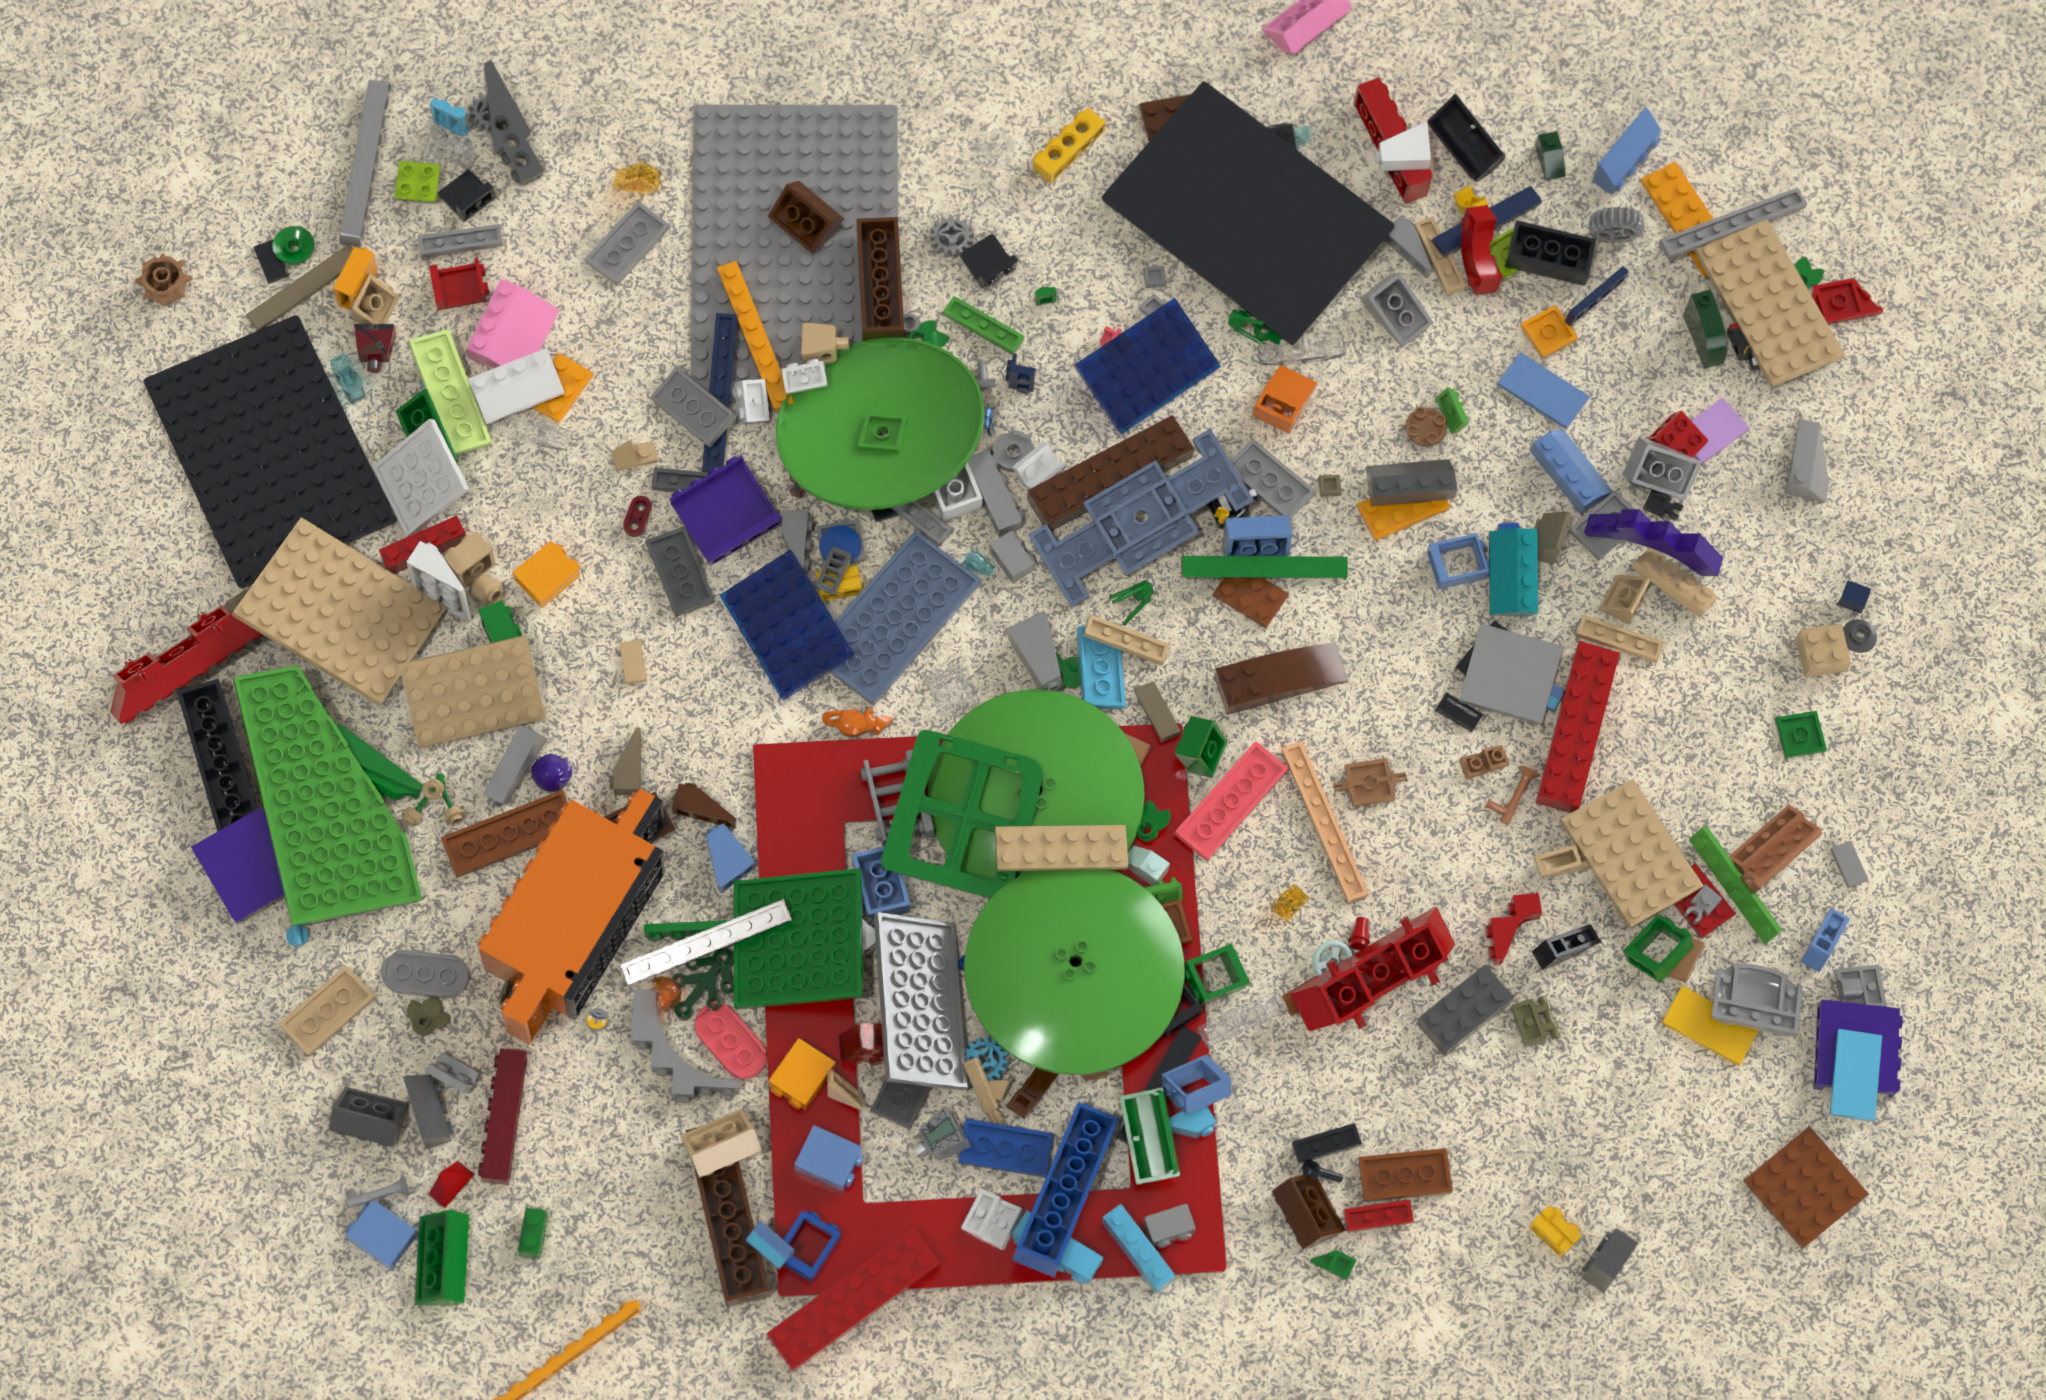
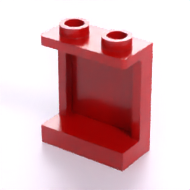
(459, 285)

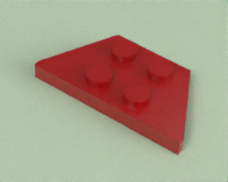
(1844, 301)

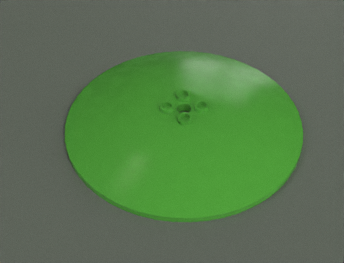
(876, 386)
(1084, 763)
(1065, 1014)

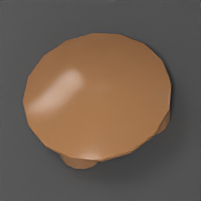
(1426, 426)

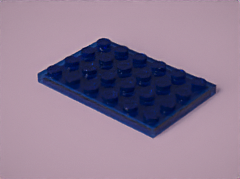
(1147, 366)
(787, 625)

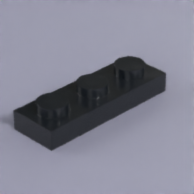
(1326, 1143)

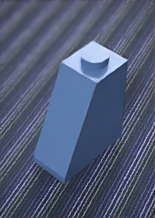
(728, 857)

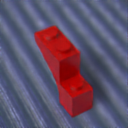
(1502, 929)

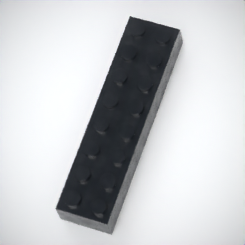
(217, 752)

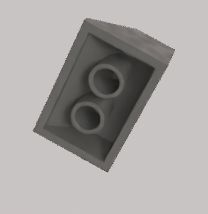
(428, 1110)
(368, 1116)

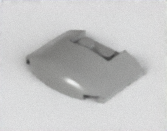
(1757, 999)

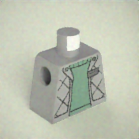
(942, 1136)

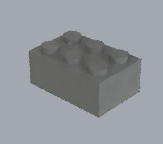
(1608, 1259)

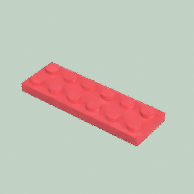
(1231, 801)

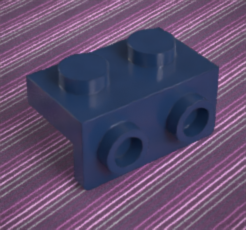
(1020, 377)

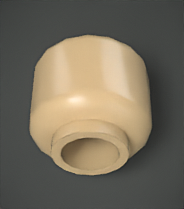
(486, 589)

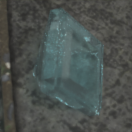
(1302, 134)

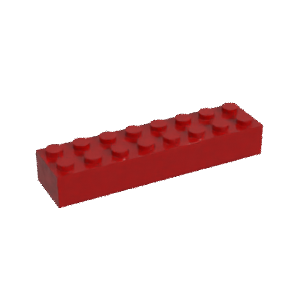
(1577, 727)
(853, 1299)

